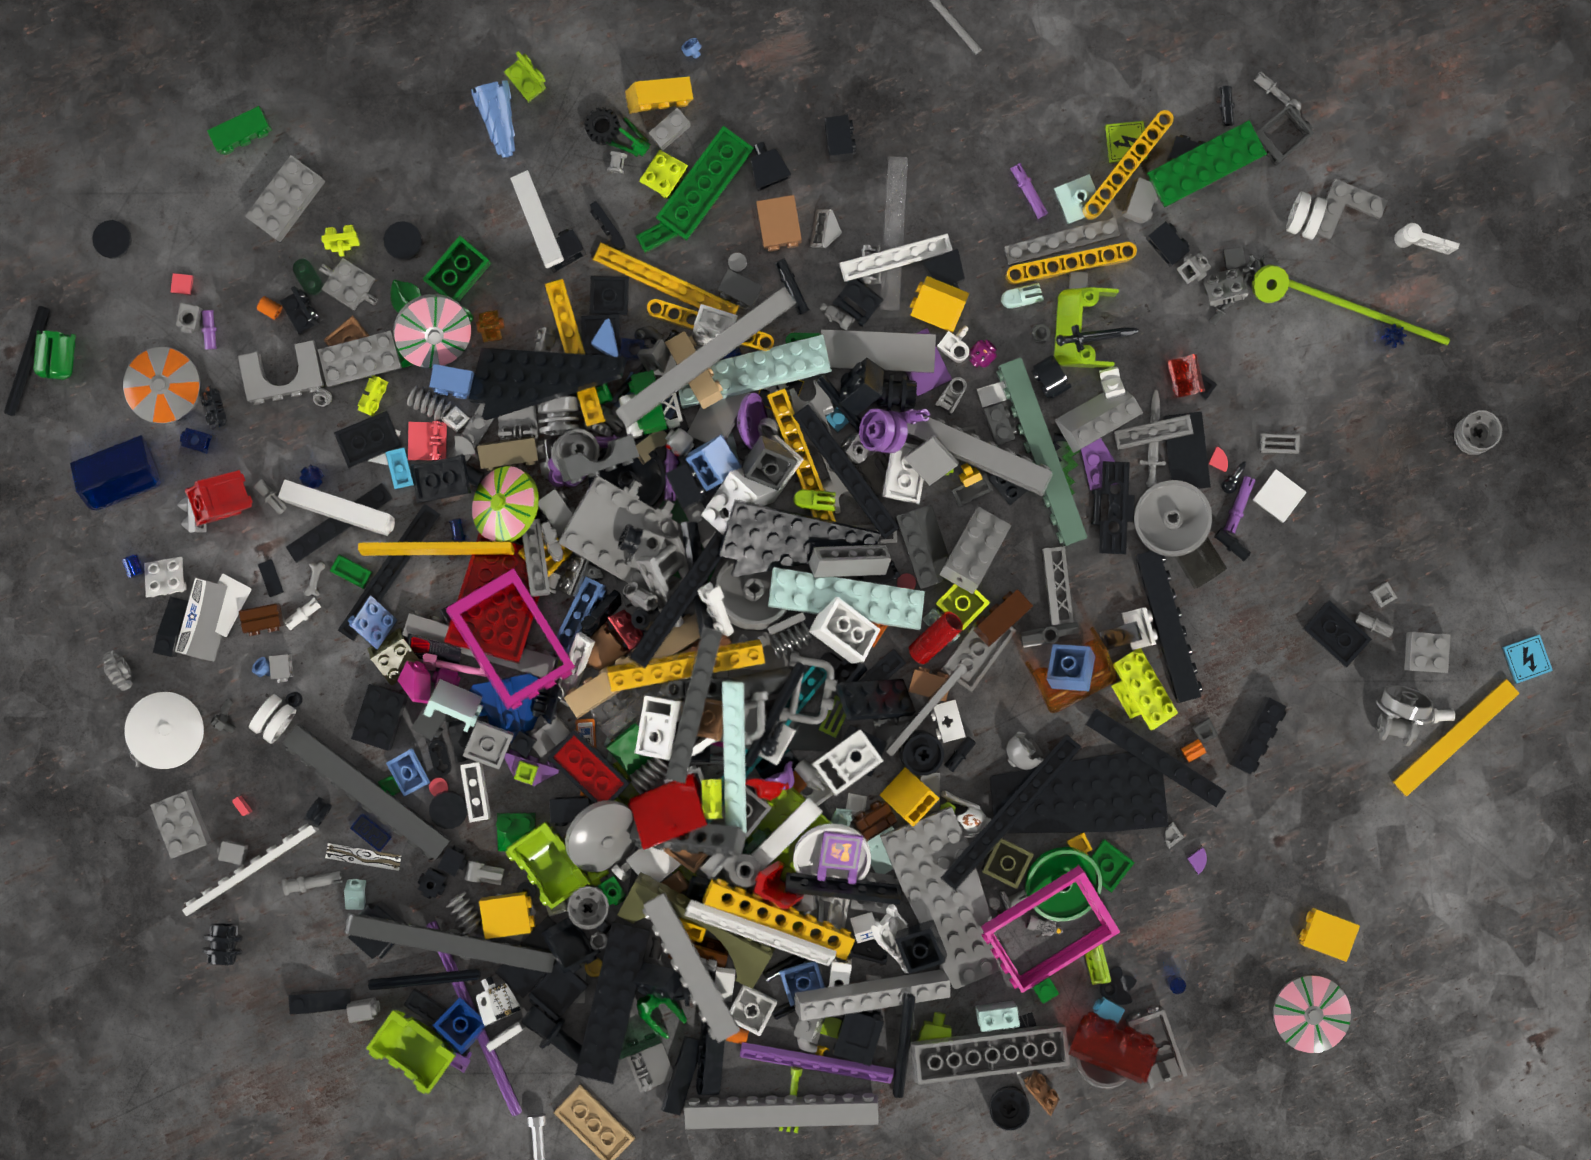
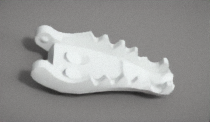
(886, 931)

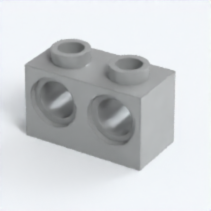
(643, 550)

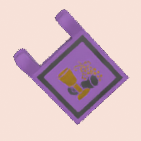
(840, 852)

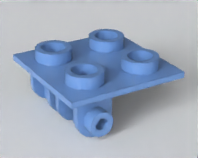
(373, 622)

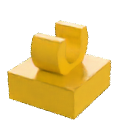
(969, 475)

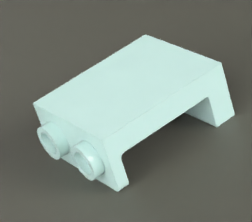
(455, 702)
(997, 1016)

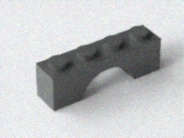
(576, 465)

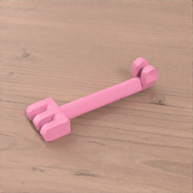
(431, 663)

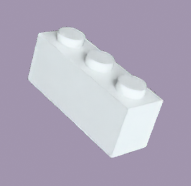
(475, 791)

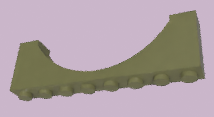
(747, 954)

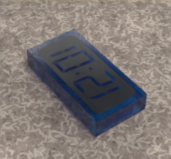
(371, 832)

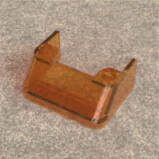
(1059, 699)

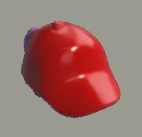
(773, 786)

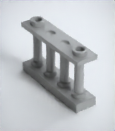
(656, 580)

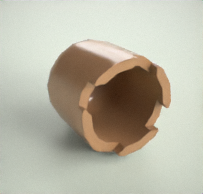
(607, 648)

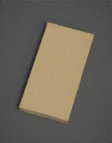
(594, 1124)

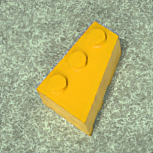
(659, 94)

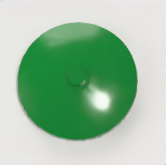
(1070, 901)

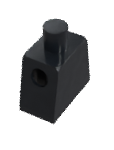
(768, 167)
(946, 268)

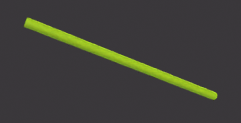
(1368, 312)

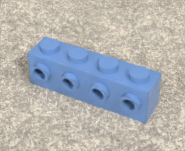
(587, 599)

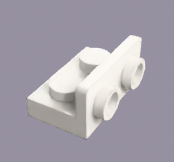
(1143, 620)

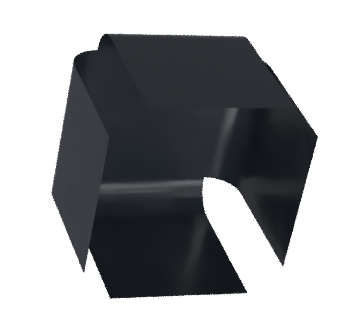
(375, 947)

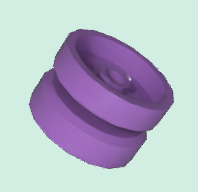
(883, 431)

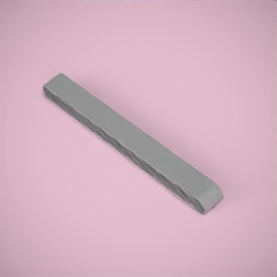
(705, 357)

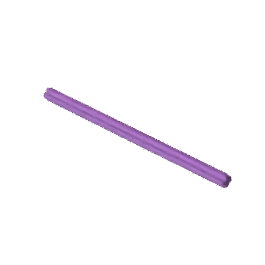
(483, 1038)

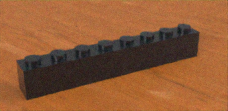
(1168, 626)

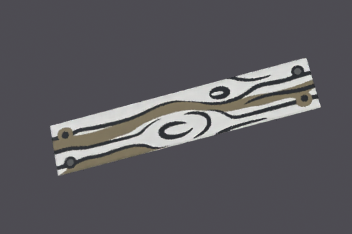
(363, 856)

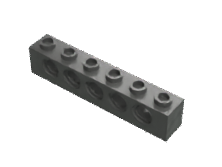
(732, 845)

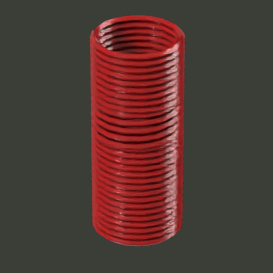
(935, 637)

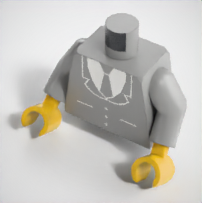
(808, 1036)

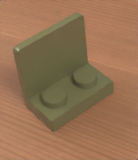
(392, 656)

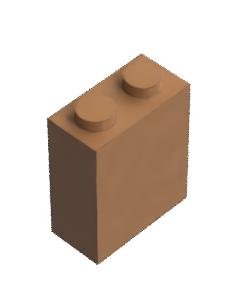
(779, 223)

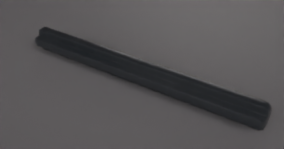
(26, 362)
(775, 712)
(424, 979)
(904, 1045)

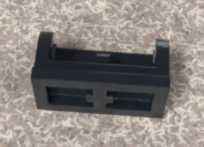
(892, 573)
(869, 951)

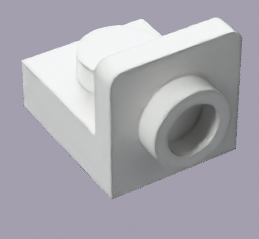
(1111, 382)

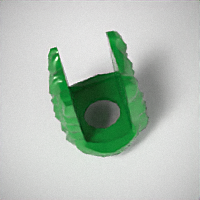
(647, 1004)

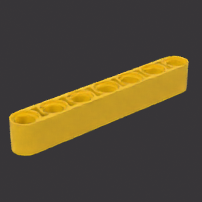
(1131, 156)
(1078, 257)
(681, 321)

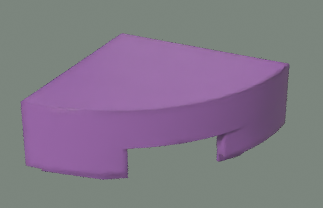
(1198, 860)

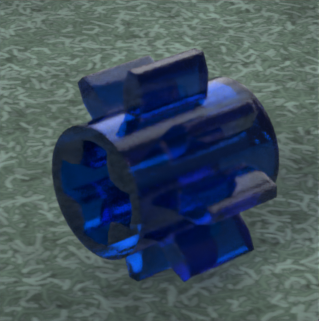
(1390, 340)
(311, 476)

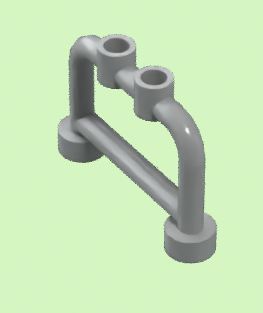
(827, 701)
(757, 702)

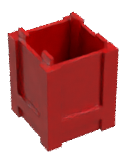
(218, 497)

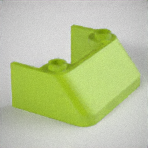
(1070, 313)

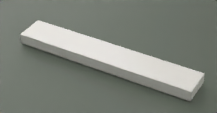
(537, 219)
(895, 257)

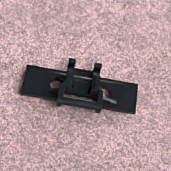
(1119, 508)

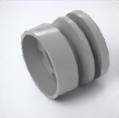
(558, 415)
(1485, 424)
(587, 896)

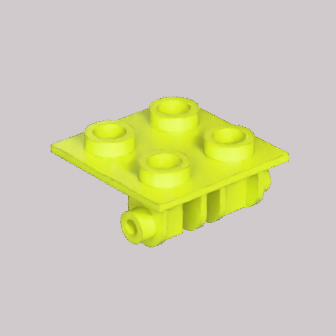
(663, 174)

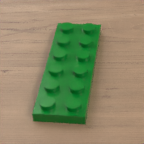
(1206, 163)
(704, 183)

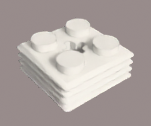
(763, 1005)

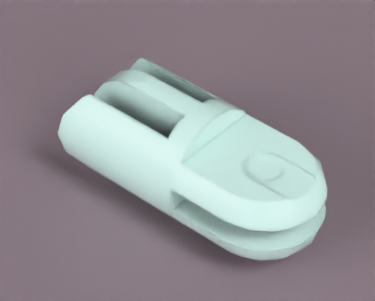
(1022, 296)

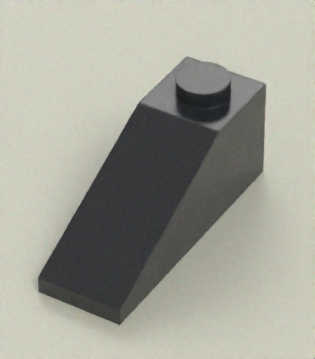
(170, 627)
(318, 1001)

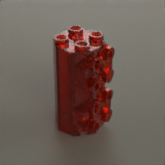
(1113, 1049)

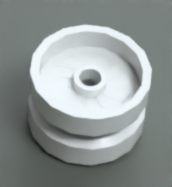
(1306, 215)
(272, 718)

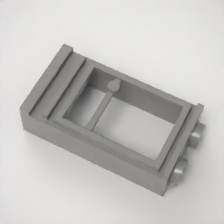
(1168, 1068)

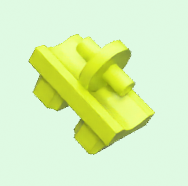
(341, 241)

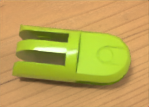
(815, 500)

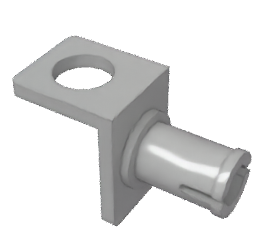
(1012, 900)

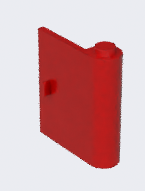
(668, 811)

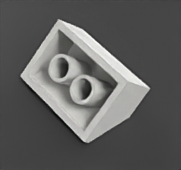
(845, 631)

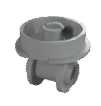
(1406, 703)
(731, 869)

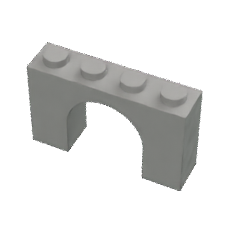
(308, 378)

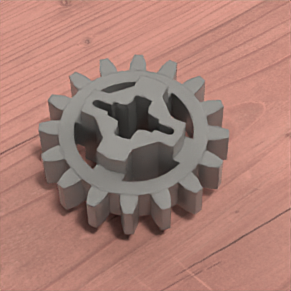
(117, 670)

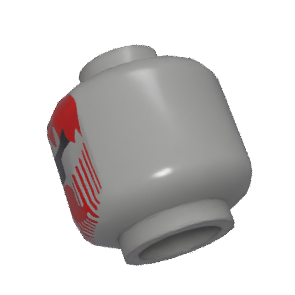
(679, 442)

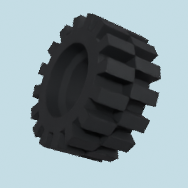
(607, 136)

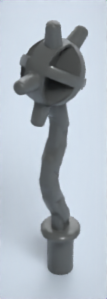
(1253, 266)

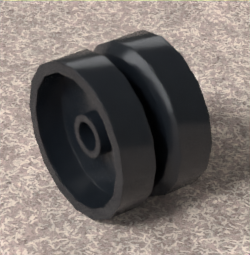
(932, 754)

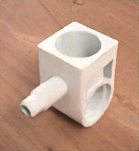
(953, 341)

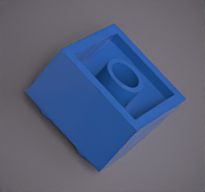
(460, 1026)

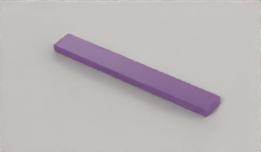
(816, 1062)

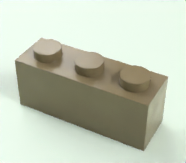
(508, 452)

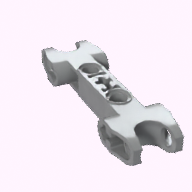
(821, 406)

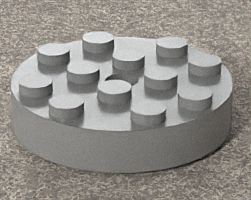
(740, 603)

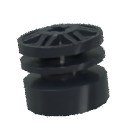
(1016, 1117)

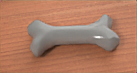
(312, 588)

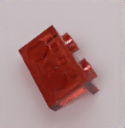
(1186, 376)

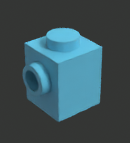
(1107, 1009)

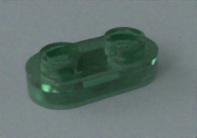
(307, 276)

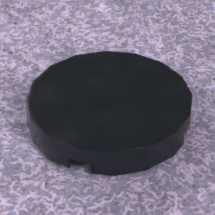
(111, 239)
(402, 240)
(448, 809)

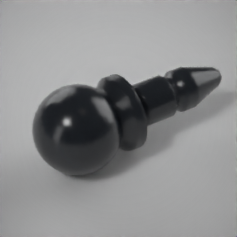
(1229, 485)
(769, 747)

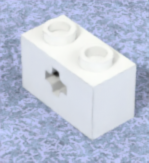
(955, 730)

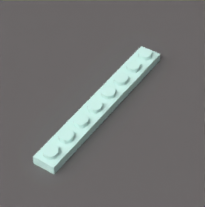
(734, 754)

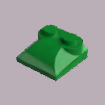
(513, 827)

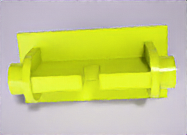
(370, 403)
(712, 798)

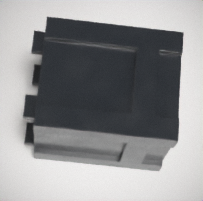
(859, 1036)

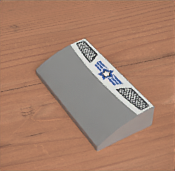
(200, 621)

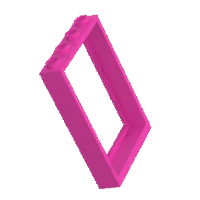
(481, 594)
(1065, 956)

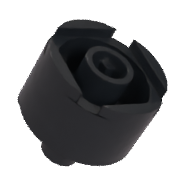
(1051, 377)

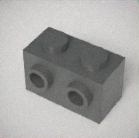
(999, 424)

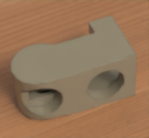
(649, 444)

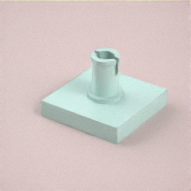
(1074, 196)

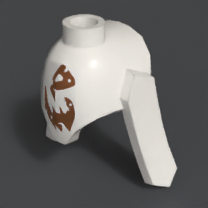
(973, 819)

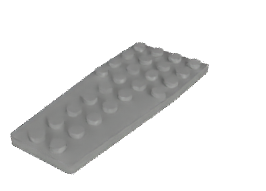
(919, 861)

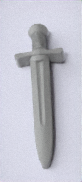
(1153, 447)

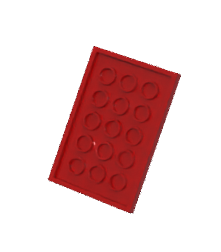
(501, 620)

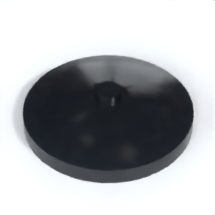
(650, 475)

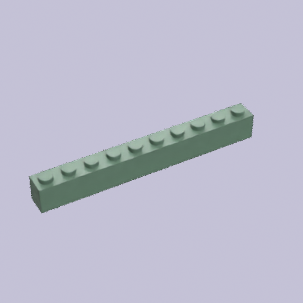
(1041, 449)

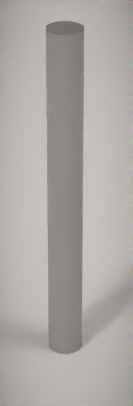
(956, 26)

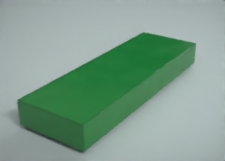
(655, 237)

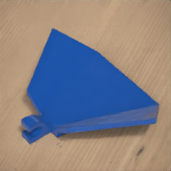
(498, 715)

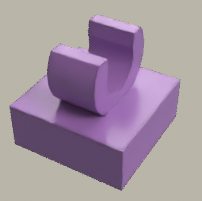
(461, 1062)

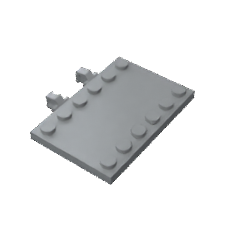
(601, 519)

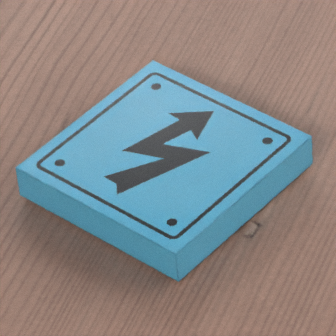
(1527, 659)

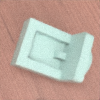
(355, 894)

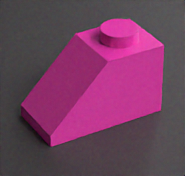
(416, 681)

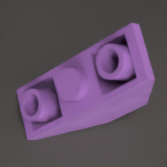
(544, 770)

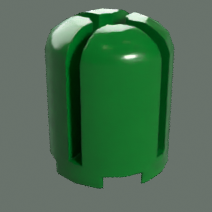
(54, 355)

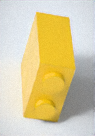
(938, 303)
(909, 796)
(506, 915)
(1328, 934)

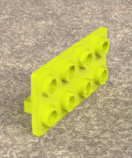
(1142, 691)

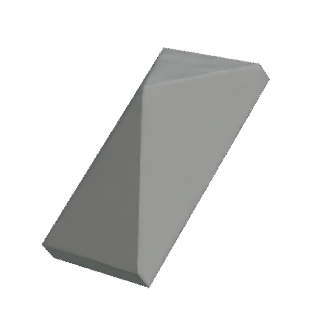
(824, 229)

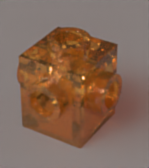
(490, 326)

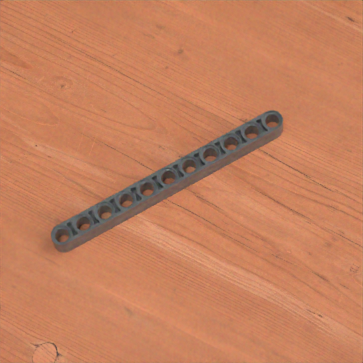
(449, 942)

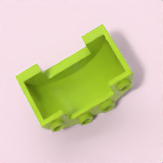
(547, 864)
(413, 1049)

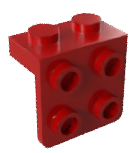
(773, 889)

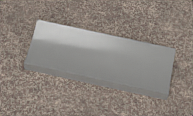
(889, 350)

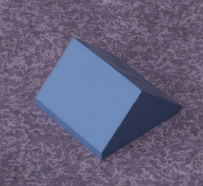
(605, 340)
(408, 772)
(801, 978)

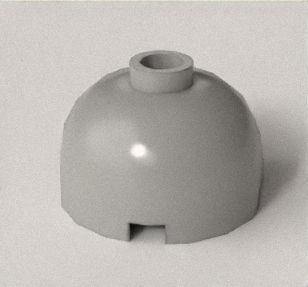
(1023, 753)

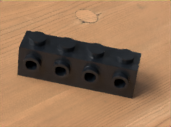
(1258, 735)

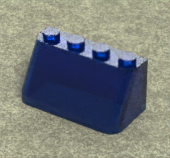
(115, 474)

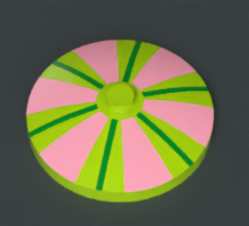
(505, 504)

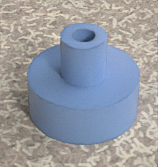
(691, 47)
(261, 667)

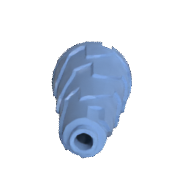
(495, 109)

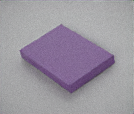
(929, 381)

